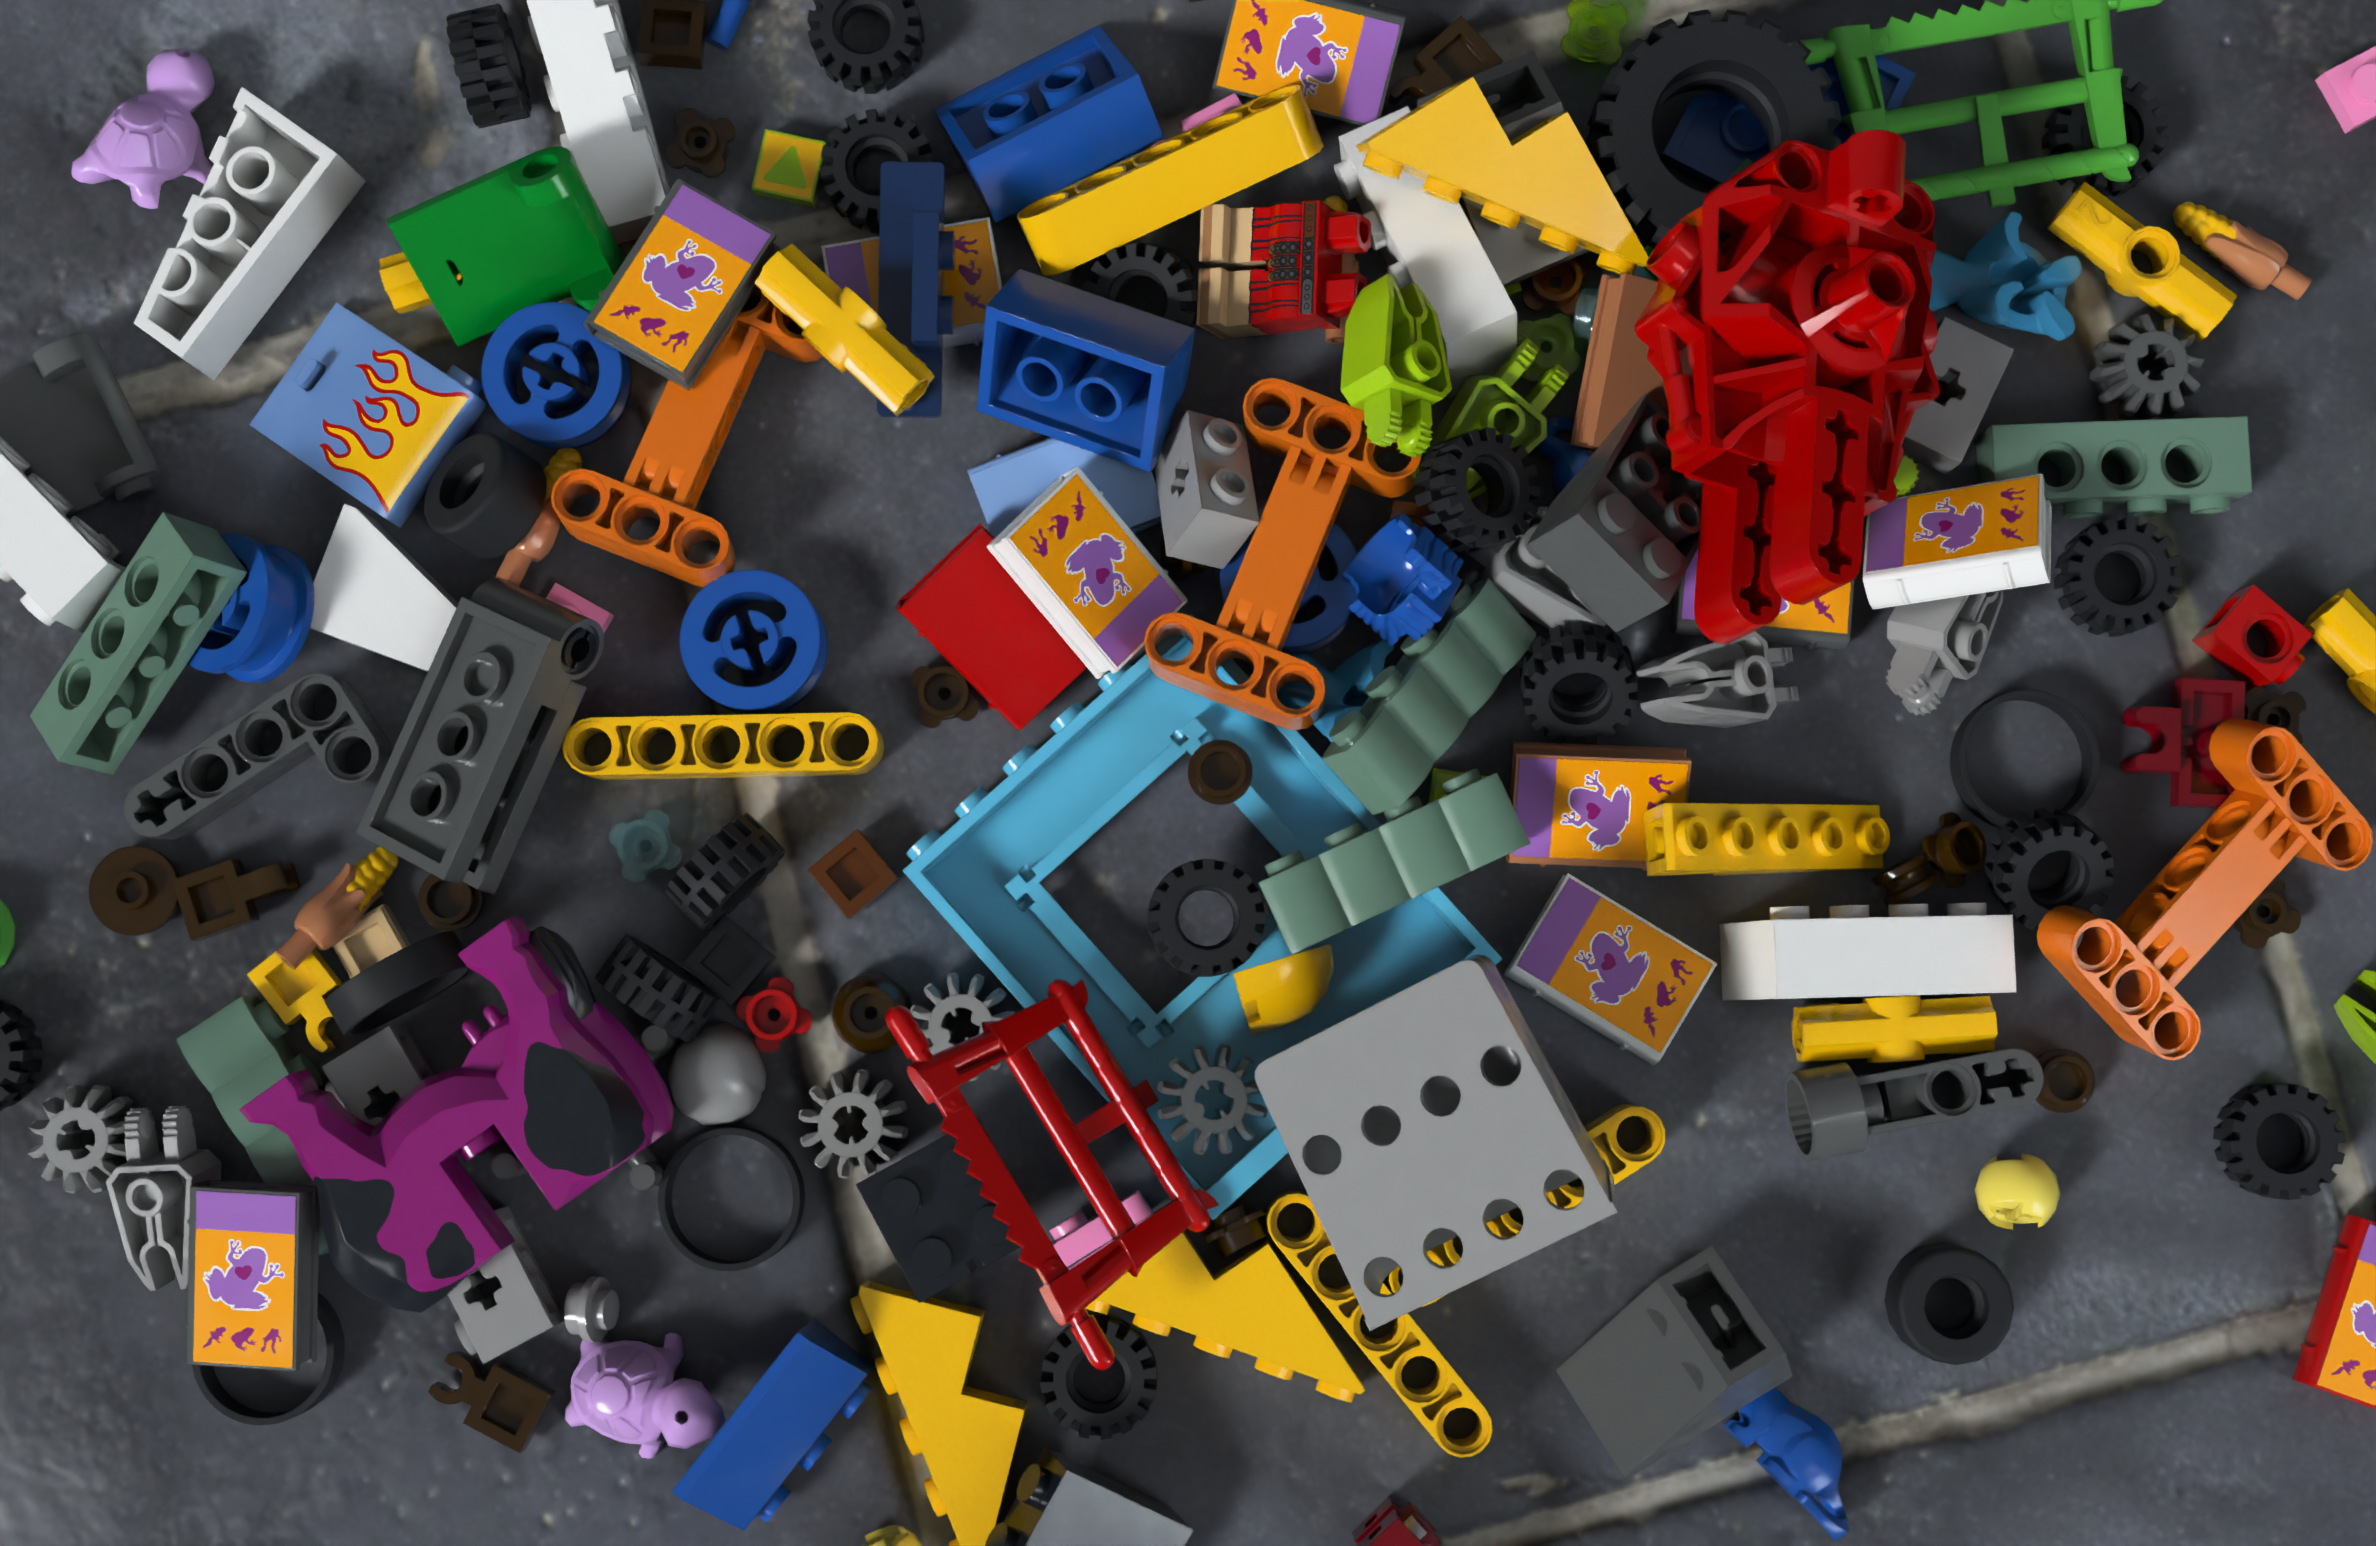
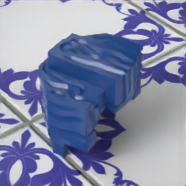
(1403, 580)

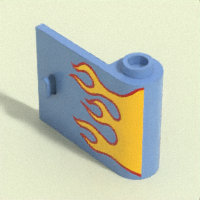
(369, 413)

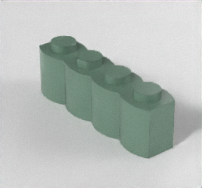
(1427, 697)
(1393, 862)
(237, 1059)

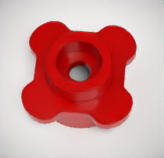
(756, 1013)

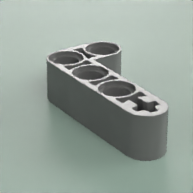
(248, 765)

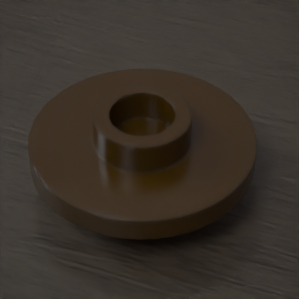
(134, 890)

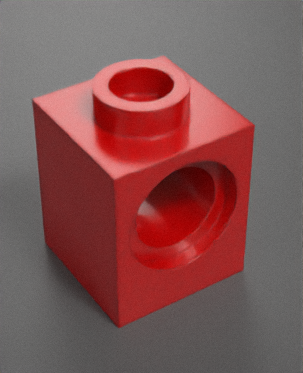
(2226, 638)

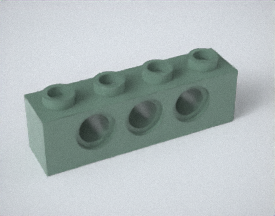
(2211, 449)
(137, 644)

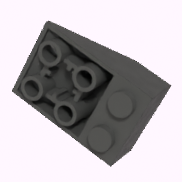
(1520, 100)
(1624, 522)
(1674, 1363)

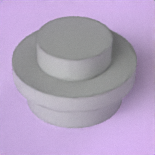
(591, 1309)

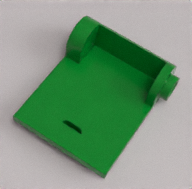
(515, 240)

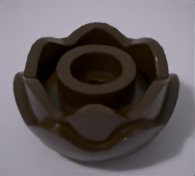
(850, 1011)

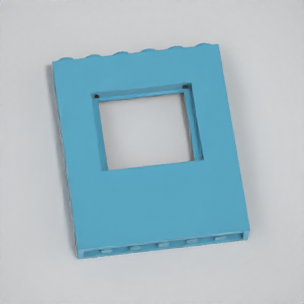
(1057, 797)

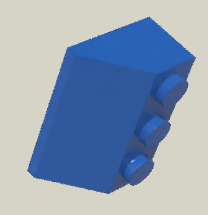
(1049, 122)
(1082, 368)
(777, 1428)

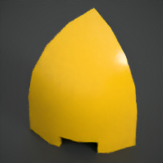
(1284, 988)

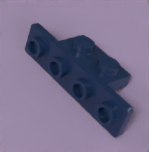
(912, 268)

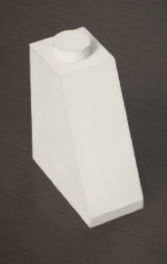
(379, 594)

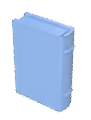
(1016, 479)

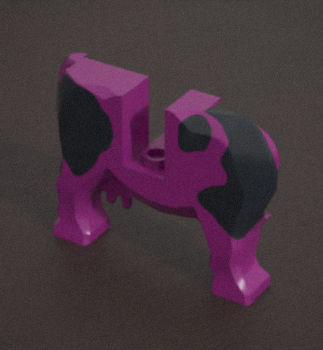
(545, 1077)

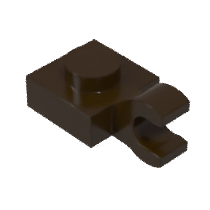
(225, 896)

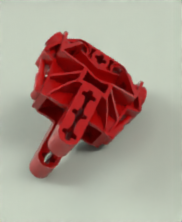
(1760, 395)

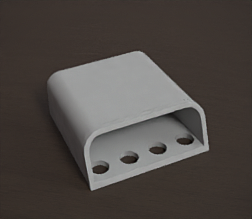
(1426, 1130)

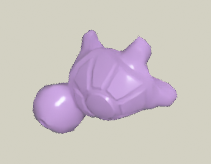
(154, 133)
(631, 1396)

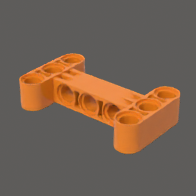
(679, 457)
(1279, 556)
(2206, 886)

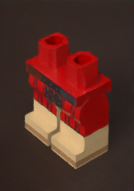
(1277, 268)

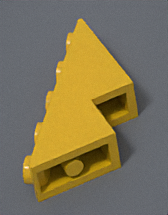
(1534, 179)
(1762, 838)
(1242, 1307)
(959, 1429)

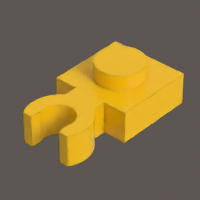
(299, 993)

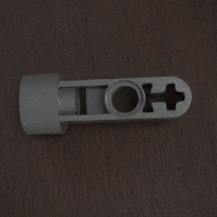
(1837, 1111)

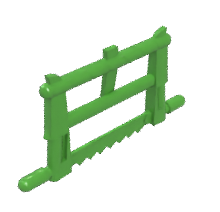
(2096, 86)

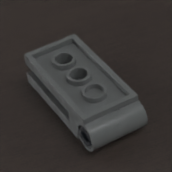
(483, 734)

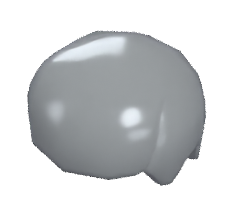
(717, 1075)

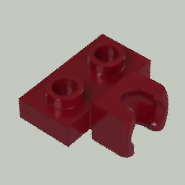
(2182, 739)

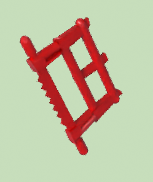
(938, 1081)

